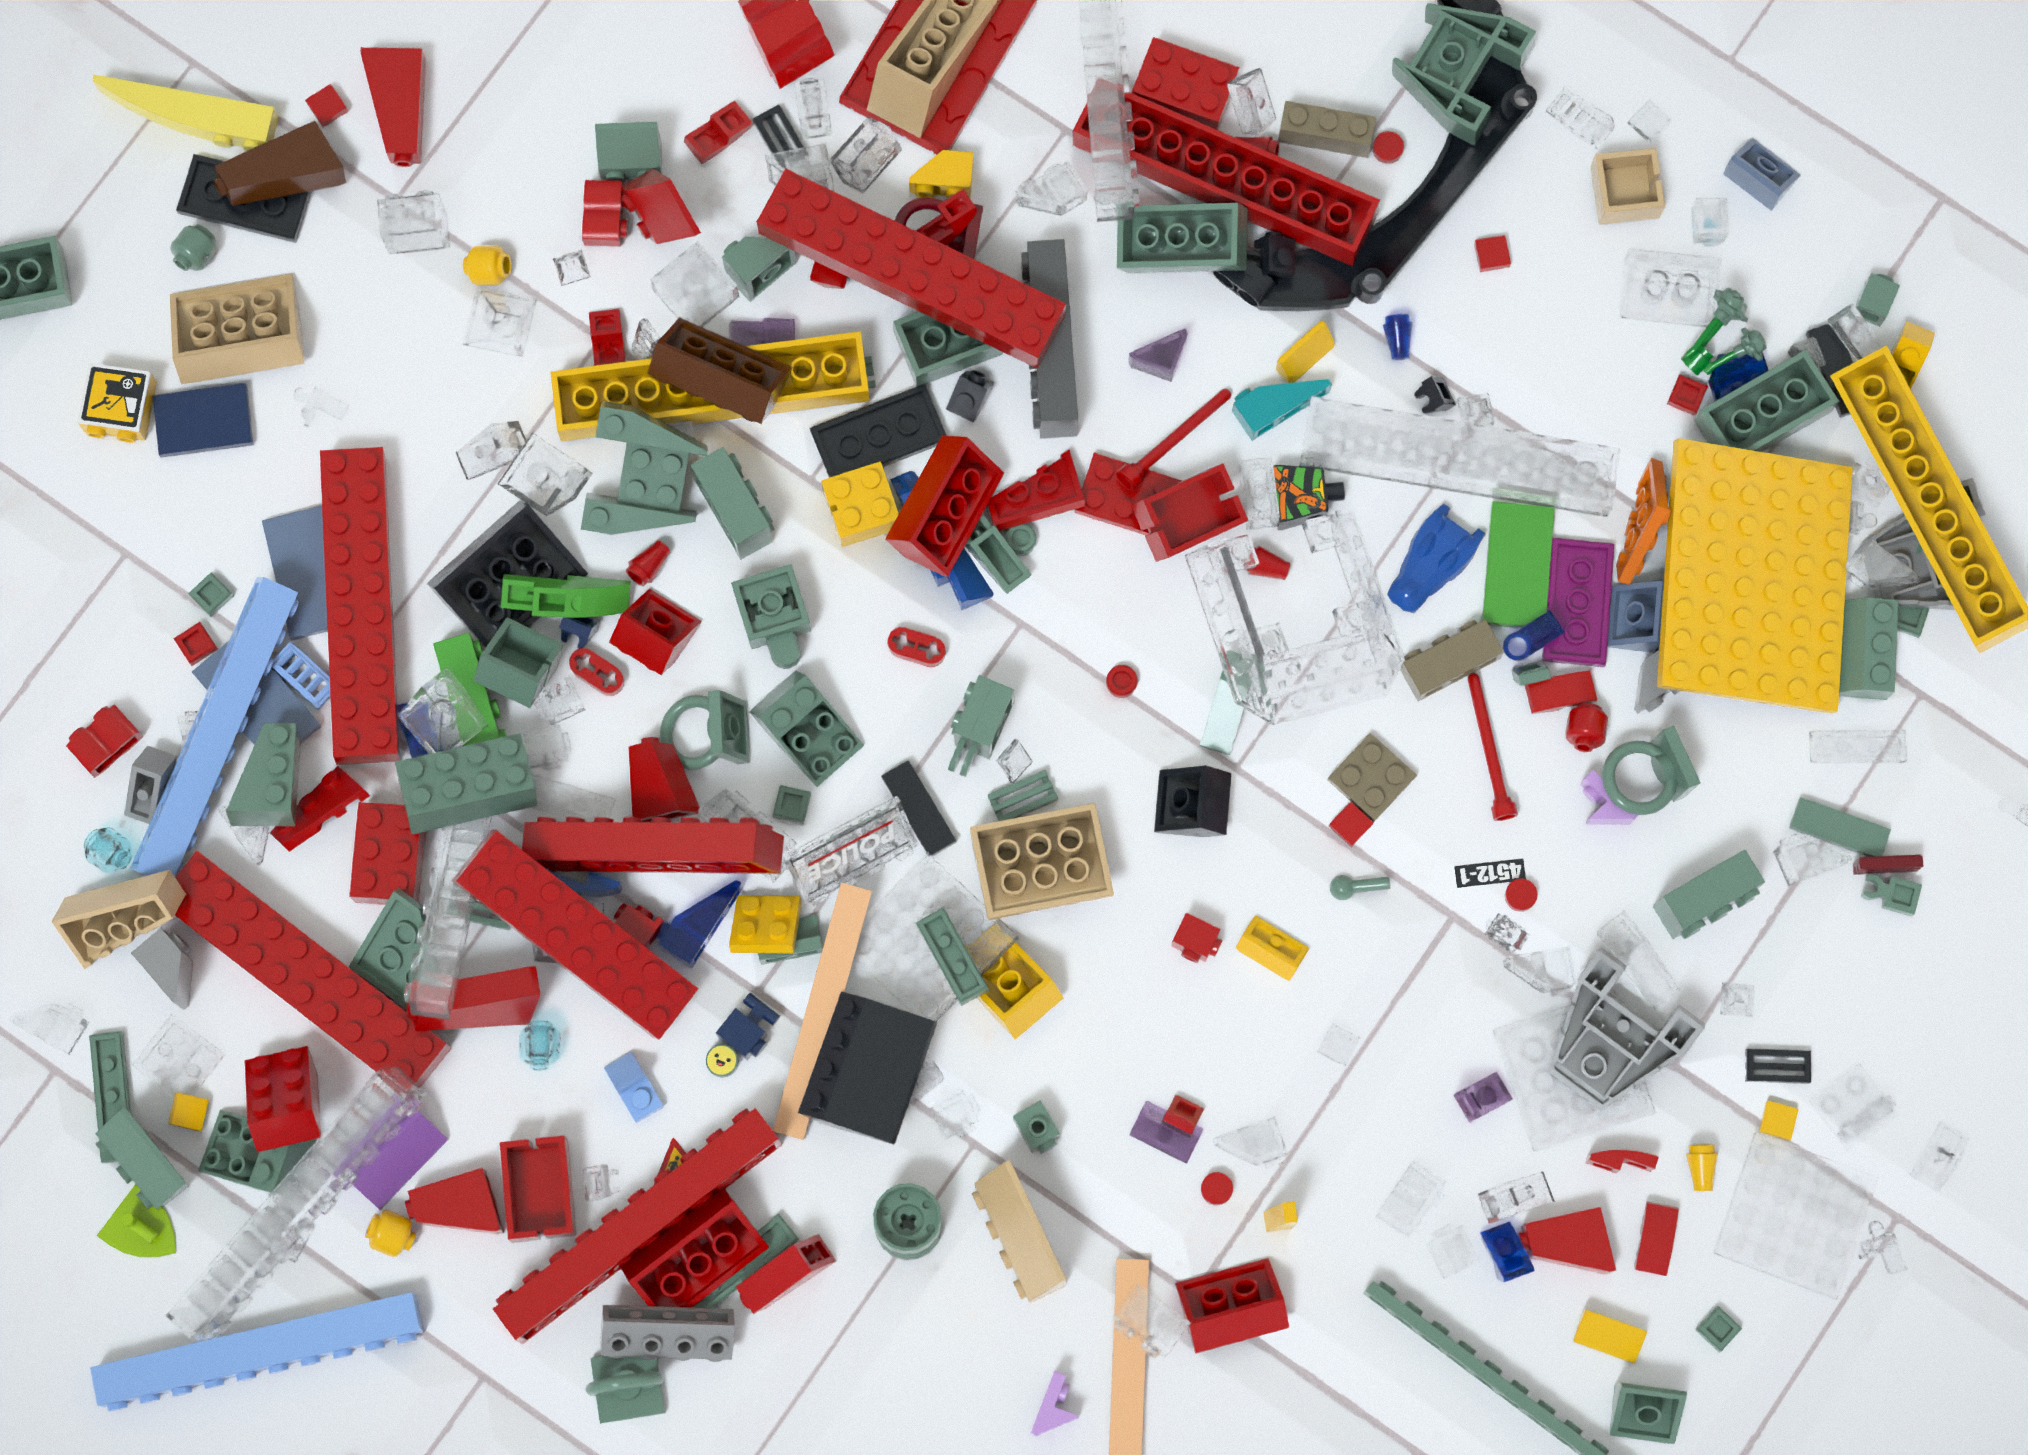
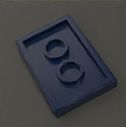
(203, 420)

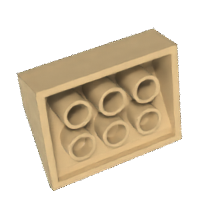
(236, 329)
(1041, 861)
(1019, 1233)

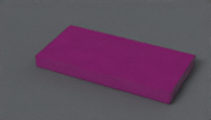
(1580, 601)

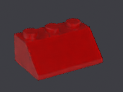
(1232, 1305)

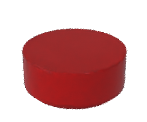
(1388, 147)
(1121, 681)
(1520, 895)
(1216, 1188)

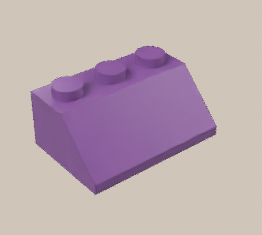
(399, 1159)

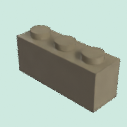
(1326, 129)
(1451, 659)

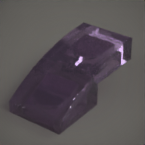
(763, 332)

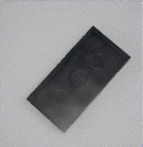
(270, 217)
(879, 432)

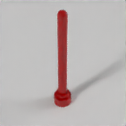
(1131, 475)
(1502, 807)

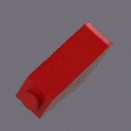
(659, 782)
(456, 1203)
(1571, 1241)
(785, 1273)

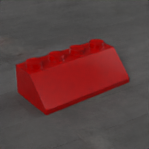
(945, 504)
(695, 1255)

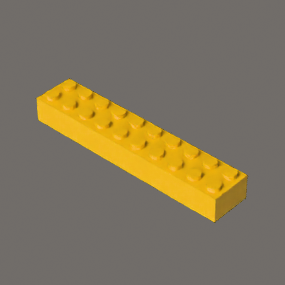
(823, 374)
(1932, 499)

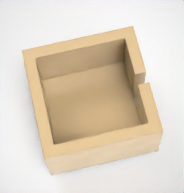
(1624, 184)

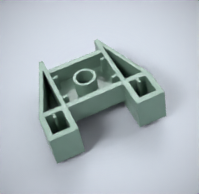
(1453, 61)
(650, 473)

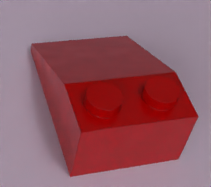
(659, 208)

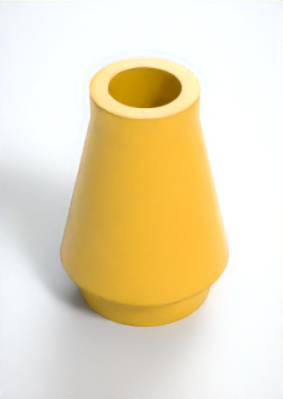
(1702, 1165)

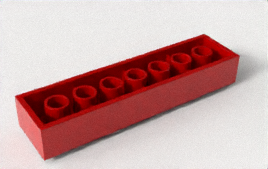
(654, 845)
(575, 934)

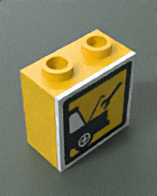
(116, 402)

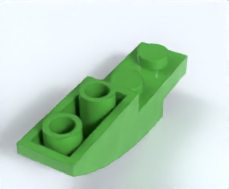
(565, 598)

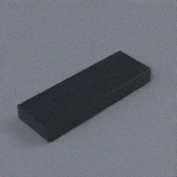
(1836, 358)
(919, 808)

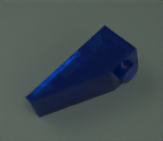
(694, 928)

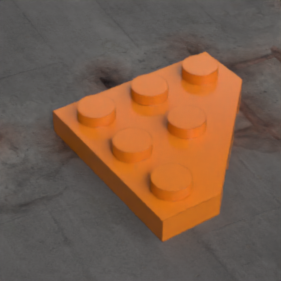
(1643, 525)

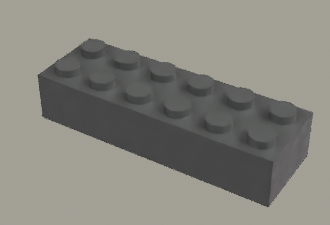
(1054, 380)

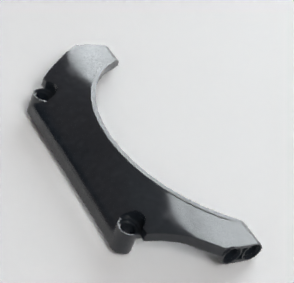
(1391, 243)

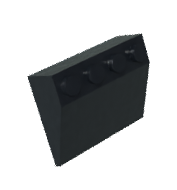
(513, 546)
(867, 1068)

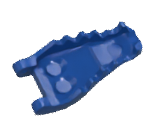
(1435, 556)

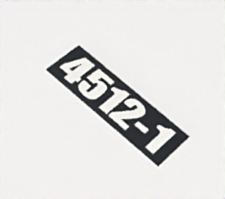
(1489, 873)

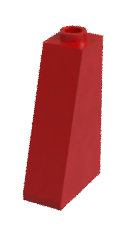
(397, 93)
(489, 1001)

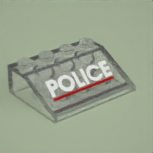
(850, 851)

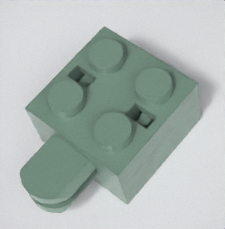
(773, 614)
(981, 722)

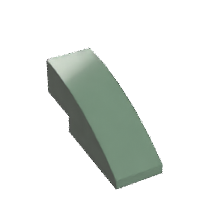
(996, 556)

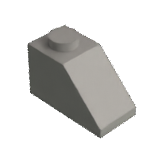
(147, 783)

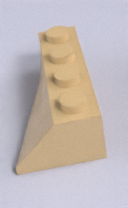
(116, 914)

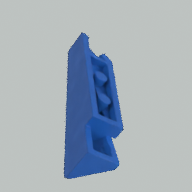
(965, 577)

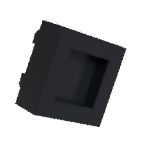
(1438, 394)

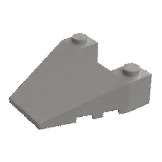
(1902, 543)
(1610, 1046)

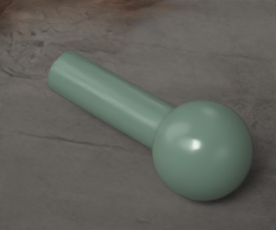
(1344, 887)

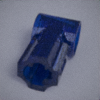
(1536, 635)

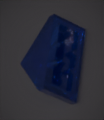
(1735, 374)

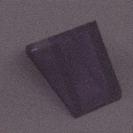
(1161, 356)

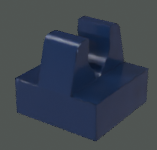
(582, 627)

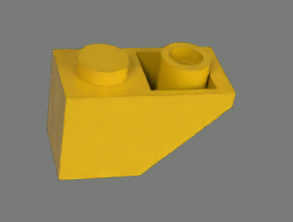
(944, 175)
(1912, 350)

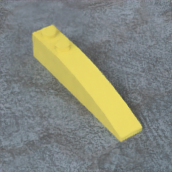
(195, 114)

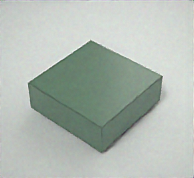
(211, 594)
(1530, 673)
(791, 804)
(1718, 1329)

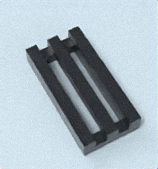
(777, 110)
(1750, 1066)

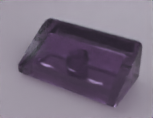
(1162, 1135)

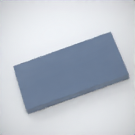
(298, 563)
(274, 704)

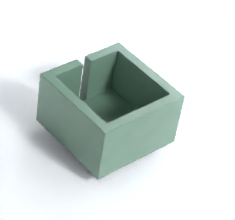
(518, 662)

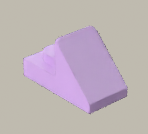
(1608, 812)
(1049, 1416)

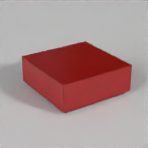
(326, 105)
(1492, 253)
(1687, 395)
(195, 643)
(1351, 824)
(1183, 1114)

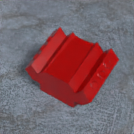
(786, 37)

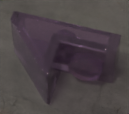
(1482, 1097)

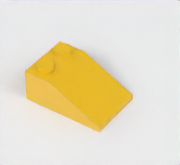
(1018, 991)

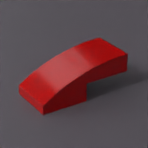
(718, 133)
(955, 217)
(607, 337)
(1561, 692)
(1613, 1160)
(1656, 1238)

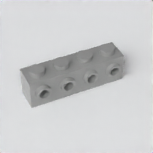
(667, 1332)

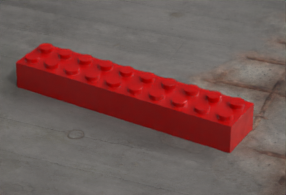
(1228, 170)
(911, 268)
(359, 606)
(304, 973)
(629, 1231)

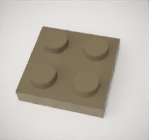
(1372, 777)

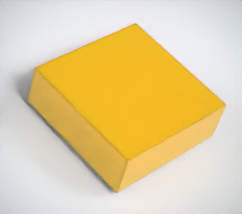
(188, 1111)
(1778, 1120)

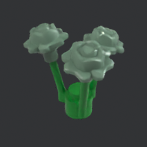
(1730, 307)

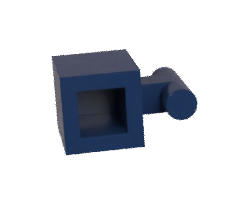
(743, 1031)

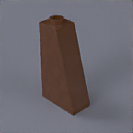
(281, 167)

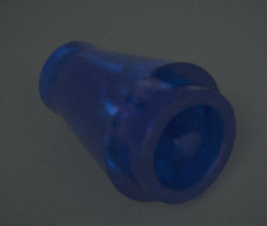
(1398, 335)

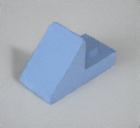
(633, 1087)

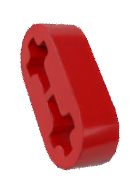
(919, 640)
(600, 665)

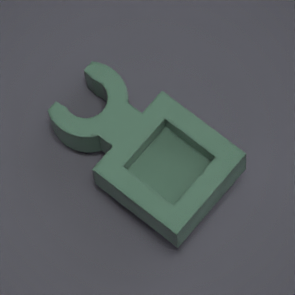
(1897, 895)

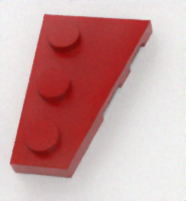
(1045, 494)
(324, 801)

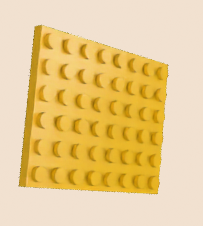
(1755, 576)

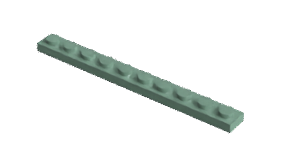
(1485, 1372)

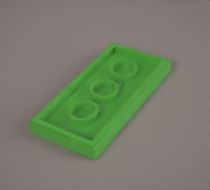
(1517, 564)

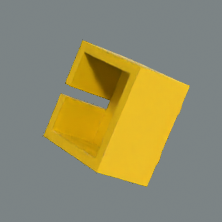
(862, 503)

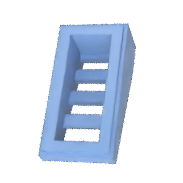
(284, 657)

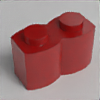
(603, 213)
(103, 740)

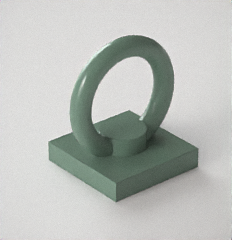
(725, 727)
(1669, 764)
(626, 1388)

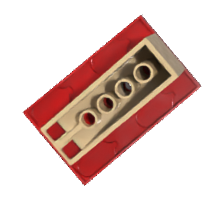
(934, 65)

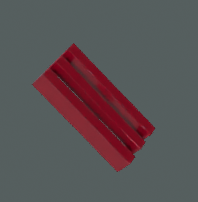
(1888, 864)

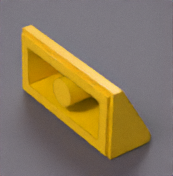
(1305, 353)
(1272, 948)
(1609, 1336)

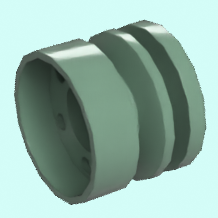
(912, 1203)

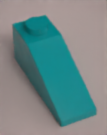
(1273, 404)

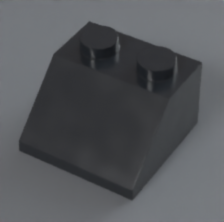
(1193, 801)

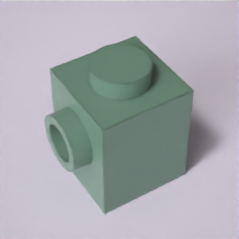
(1036, 1128)

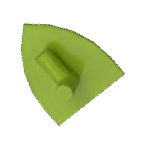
(138, 1229)

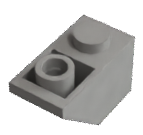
(1647, 694)

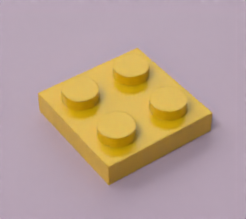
(765, 924)

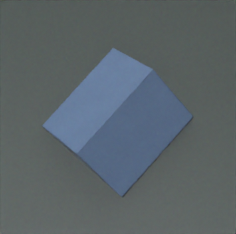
(1761, 173)
(1636, 616)

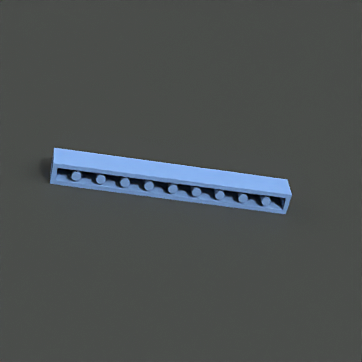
(215, 728)
(257, 1350)

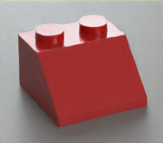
(654, 631)

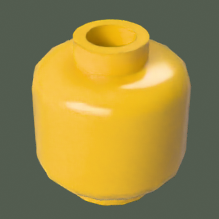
(487, 265)
(390, 1233)

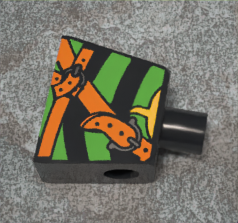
(1303, 494)

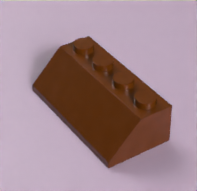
(719, 370)

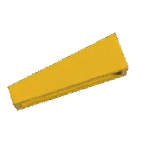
(1281, 1217)

